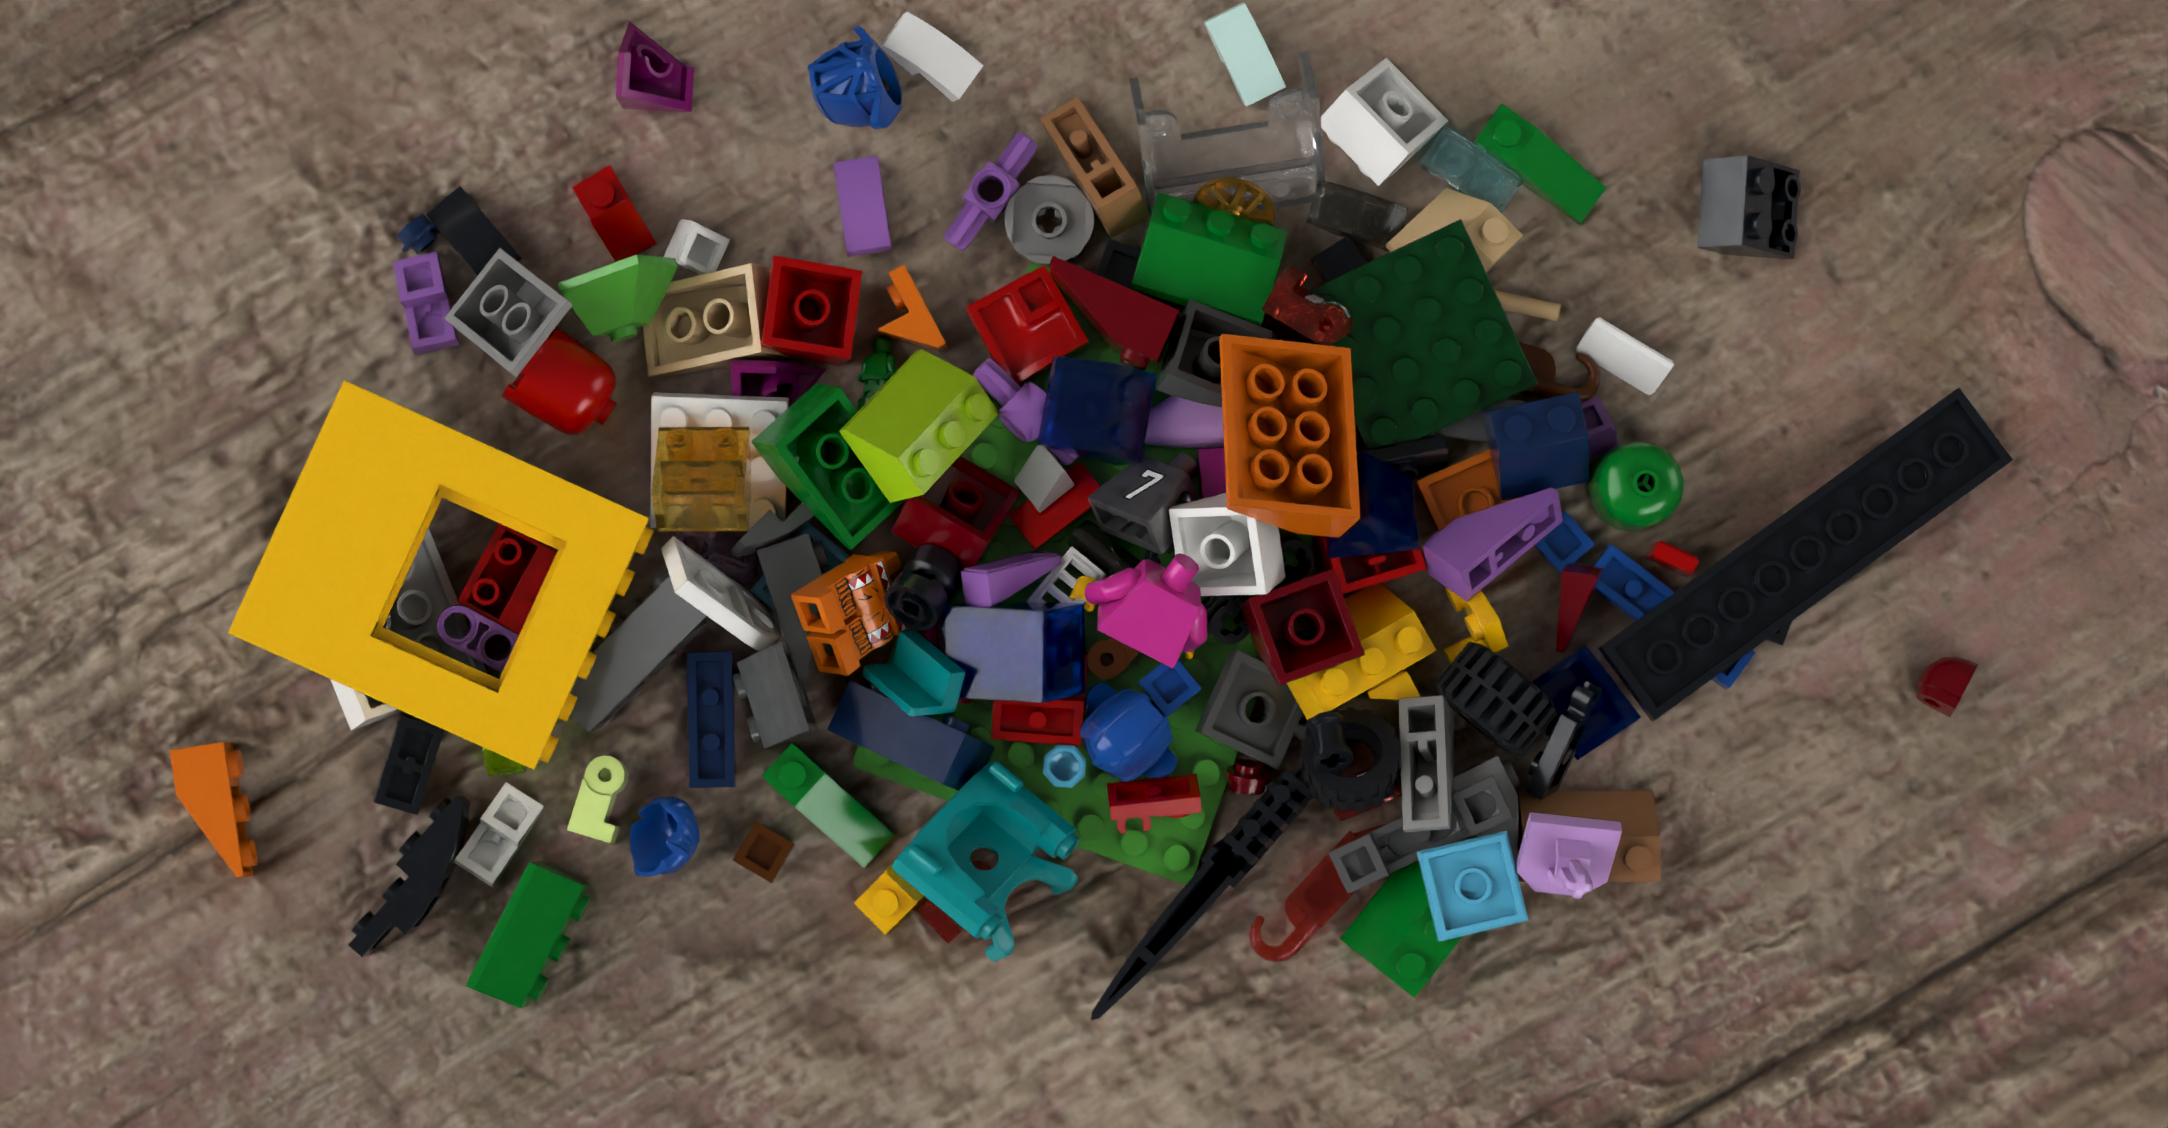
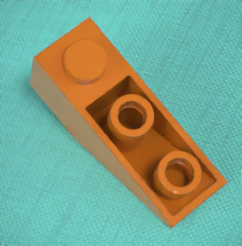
(211, 793)

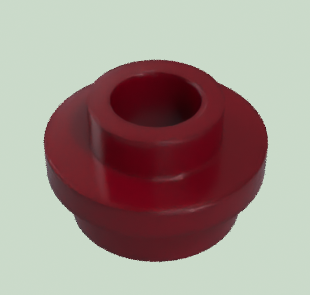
(1247, 777)

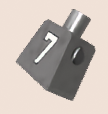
(1139, 497)

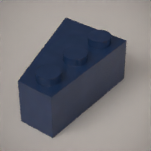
(918, 742)

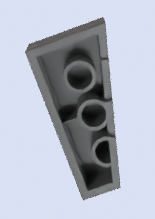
(634, 651)

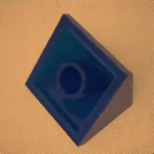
(1386, 513)
(1612, 710)

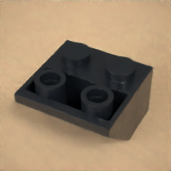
(1748, 207)

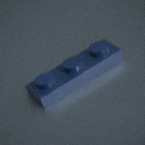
(711, 719)

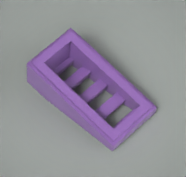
(999, 579)

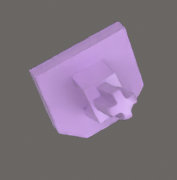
(1567, 853)

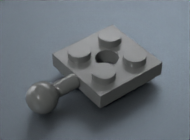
(1226, 716)

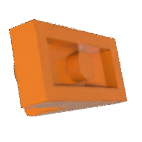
(917, 325)

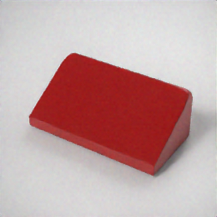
(1043, 526)

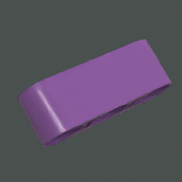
(475, 639)

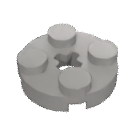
(1032, 202)

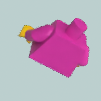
(1150, 608)

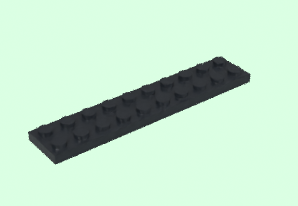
(1805, 554)

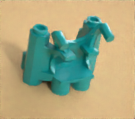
(996, 815)

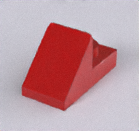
(613, 215)

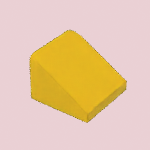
(1394, 688)

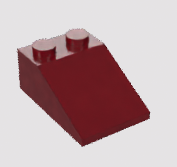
(1125, 319)

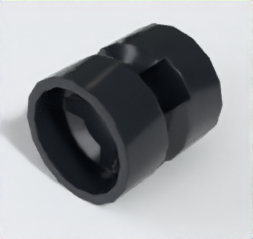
(924, 587)

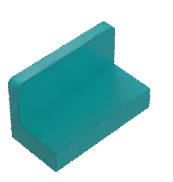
(919, 677)

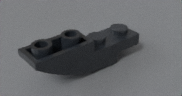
(429, 864)

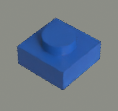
(1564, 544)
(1169, 687)

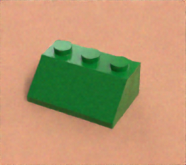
(1208, 258)
(1399, 933)
(530, 935)

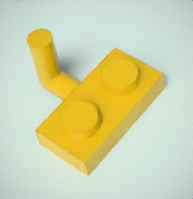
(1481, 622)

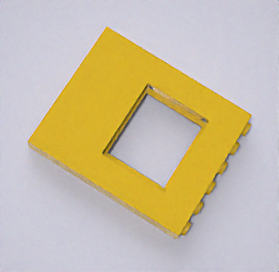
(353, 541)

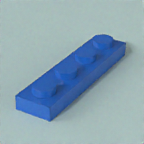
(1638, 591)

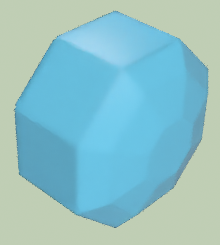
(1064, 766)

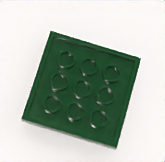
(1426, 338)

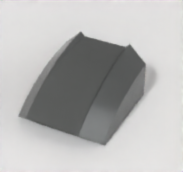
(1193, 353)

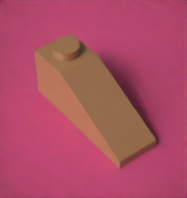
(1095, 167)

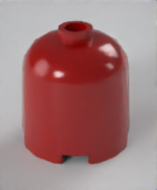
(565, 385)

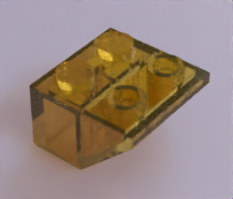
(702, 479)

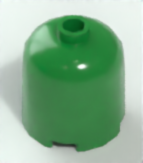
(1616, 491)

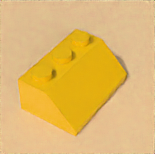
(1390, 640)

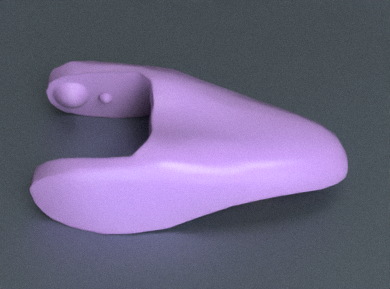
(1185, 425)

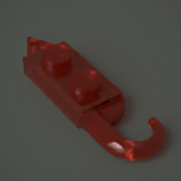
(1307, 906)

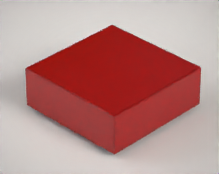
(1672, 558)

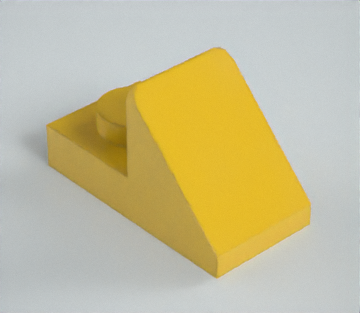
(888, 900)

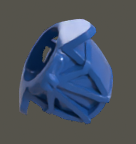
(850, 86)
(1127, 734)

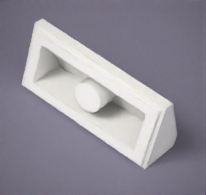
(1624, 356)

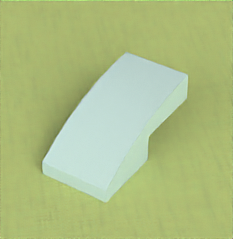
(1244, 54)

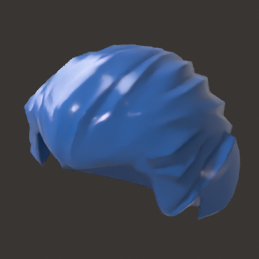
(663, 837)

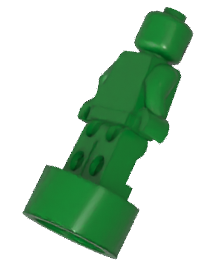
(876, 369)

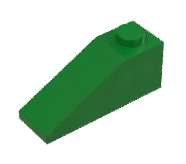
(1540, 164)
(827, 804)

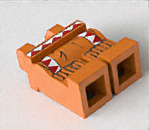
(850, 610)

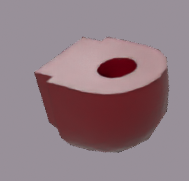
(1945, 683)

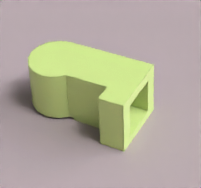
(596, 797)

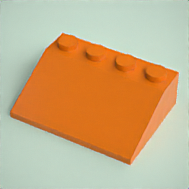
(1290, 434)

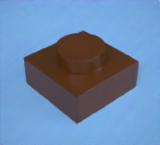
(764, 852)

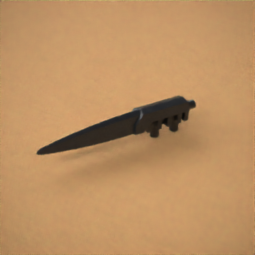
(1223, 866)

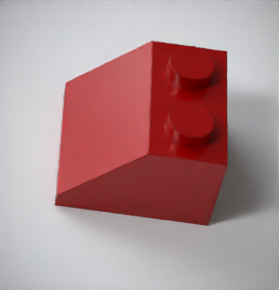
(811, 310)

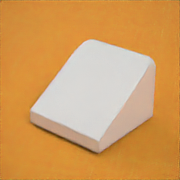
(696, 247)

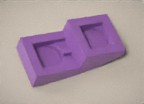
(862, 206)
(425, 302)

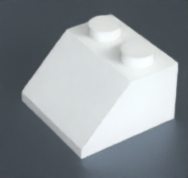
(1381, 121)
(1231, 549)

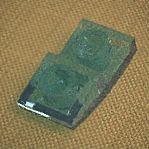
(1470, 169)

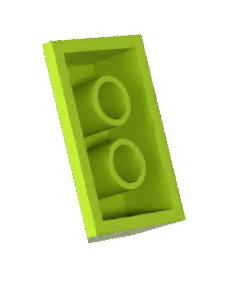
(918, 425)

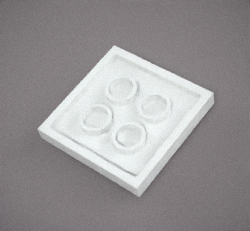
(727, 411)

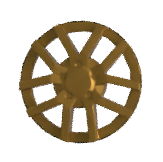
(1235, 203)

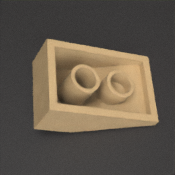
(709, 322)

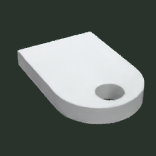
(719, 596)

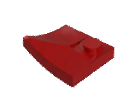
(1027, 325)

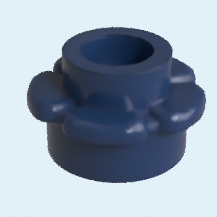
(418, 234)

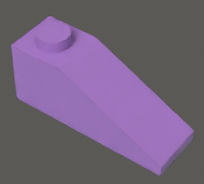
(1488, 541)

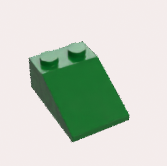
(821, 466)

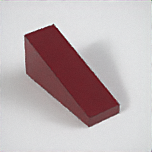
(1575, 593)

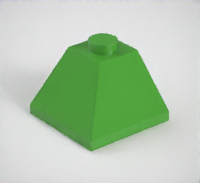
(620, 295)

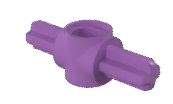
(1005, 172)
(1020, 405)

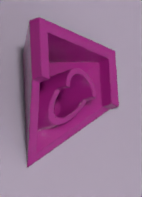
(651, 76)
(772, 379)

